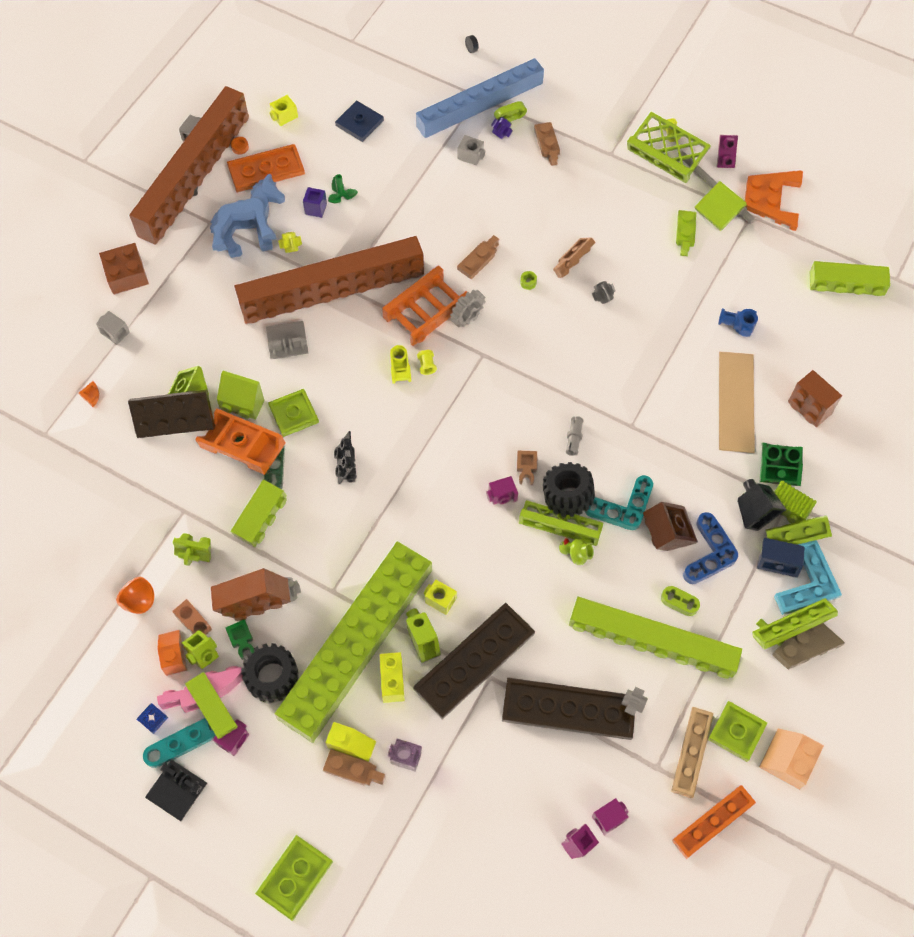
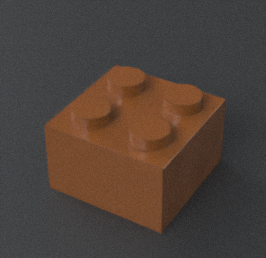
(123, 268)
(814, 398)

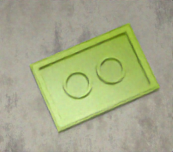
(294, 877)

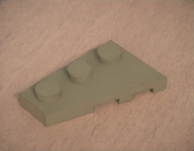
(807, 646)

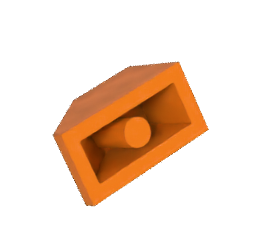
(171, 653)

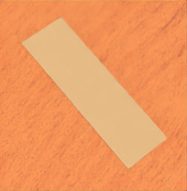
(736, 402)

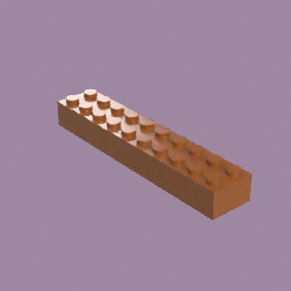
(189, 165)
(330, 279)

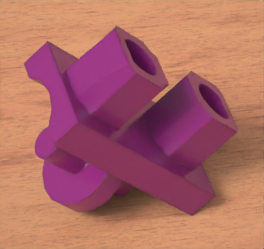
(727, 151)

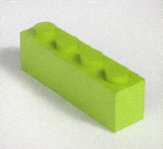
(849, 278)

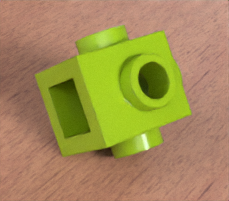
(200, 649)

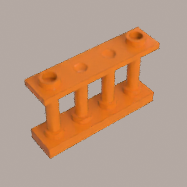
(412, 294)

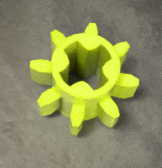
(290, 242)

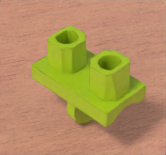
(190, 550)

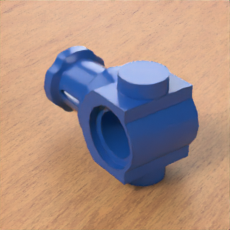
(739, 319)

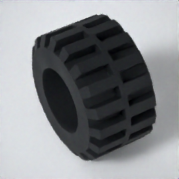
(572, 501)
(263, 657)

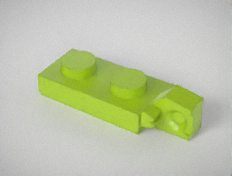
(686, 230)

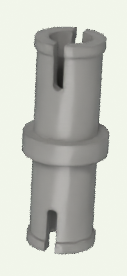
(574, 436)

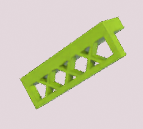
(560, 526)

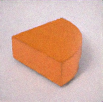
(90, 394)

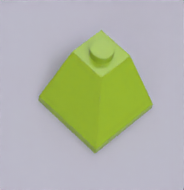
(189, 380)

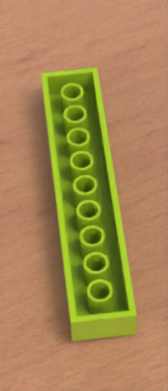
(354, 642)

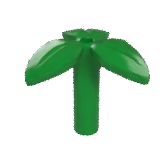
(338, 187)

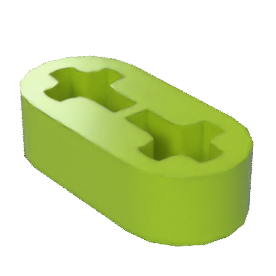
(511, 111)
(679, 600)

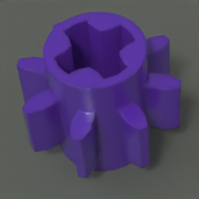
(501, 127)

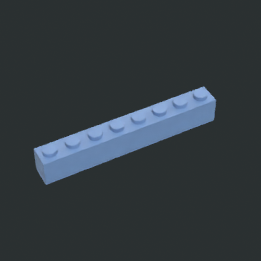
(479, 98)

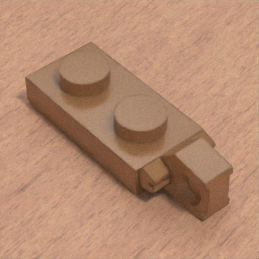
(547, 141)
(572, 256)
(479, 257)
(352, 769)

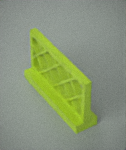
(662, 160)

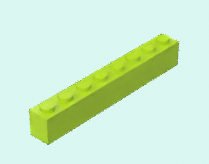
(655, 637)

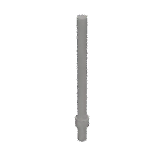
(711, 182)

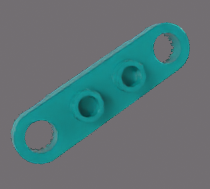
(180, 743)

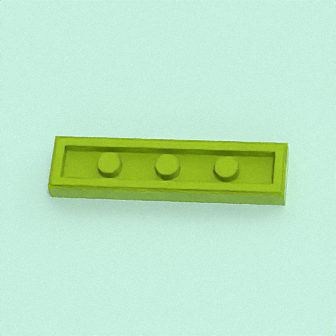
(795, 623)

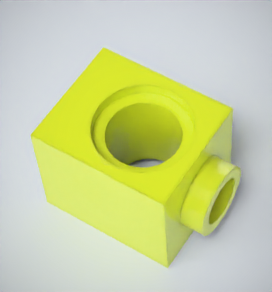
(283, 110)
(444, 604)

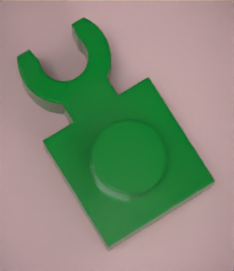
(240, 636)

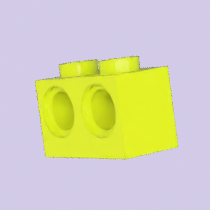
(392, 677)

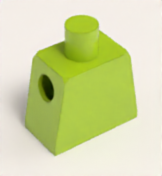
(422, 635)

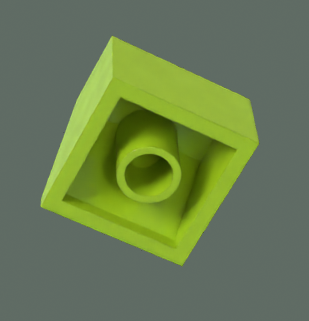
(240, 395)

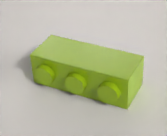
(259, 513)

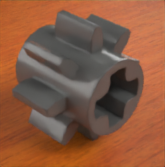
(603, 292)

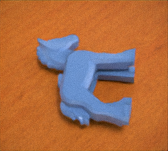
(246, 215)

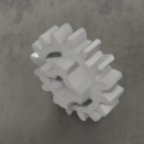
(467, 308)

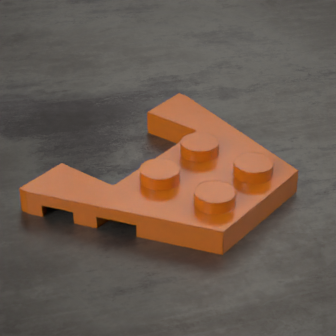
(765, 192)

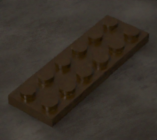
(473, 660)
(567, 708)

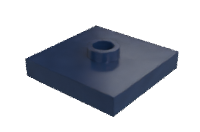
(359, 121)

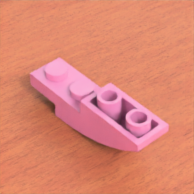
(222, 682)

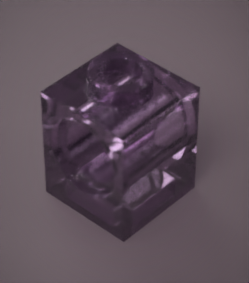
(412, 761)

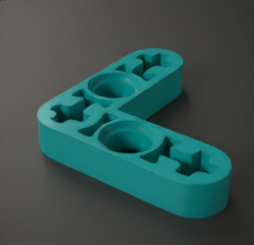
(629, 511)

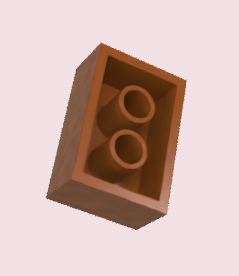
(250, 594)

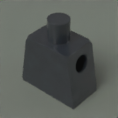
(758, 505)

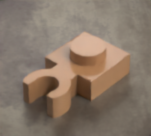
(526, 464)

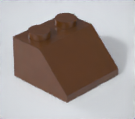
(669, 526)

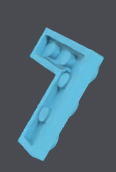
(822, 582)

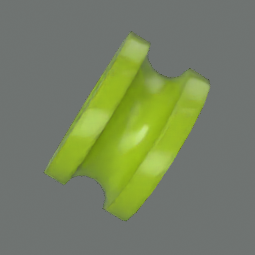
(528, 285)

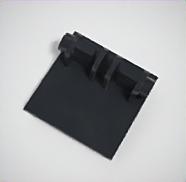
(345, 460)
(176, 790)

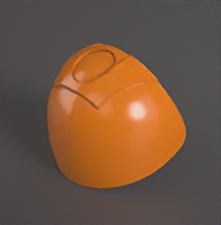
(136, 596)

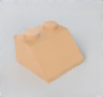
(791, 757)

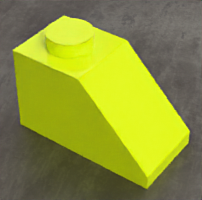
(350, 742)

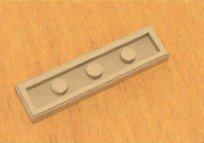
(692, 752)

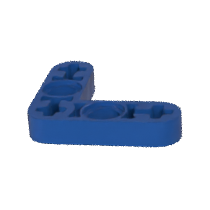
(718, 550)

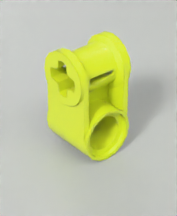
(400, 367)

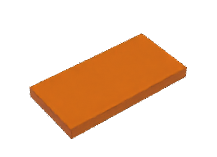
(279, 162)

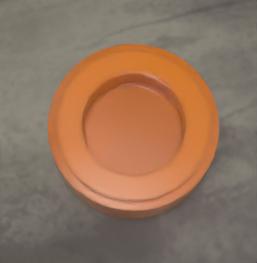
(239, 145)

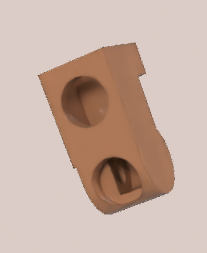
(191, 618)

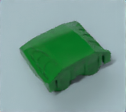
(781, 464)

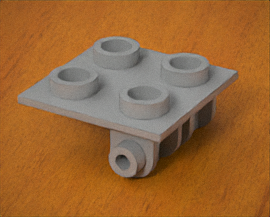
(287, 340)

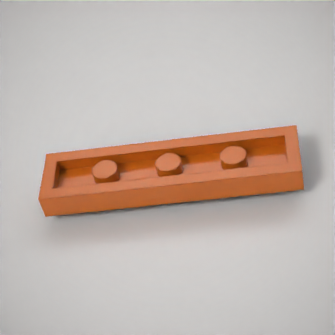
(713, 821)

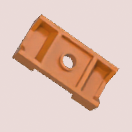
(256, 449)

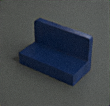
(781, 557)

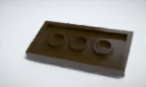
(171, 414)

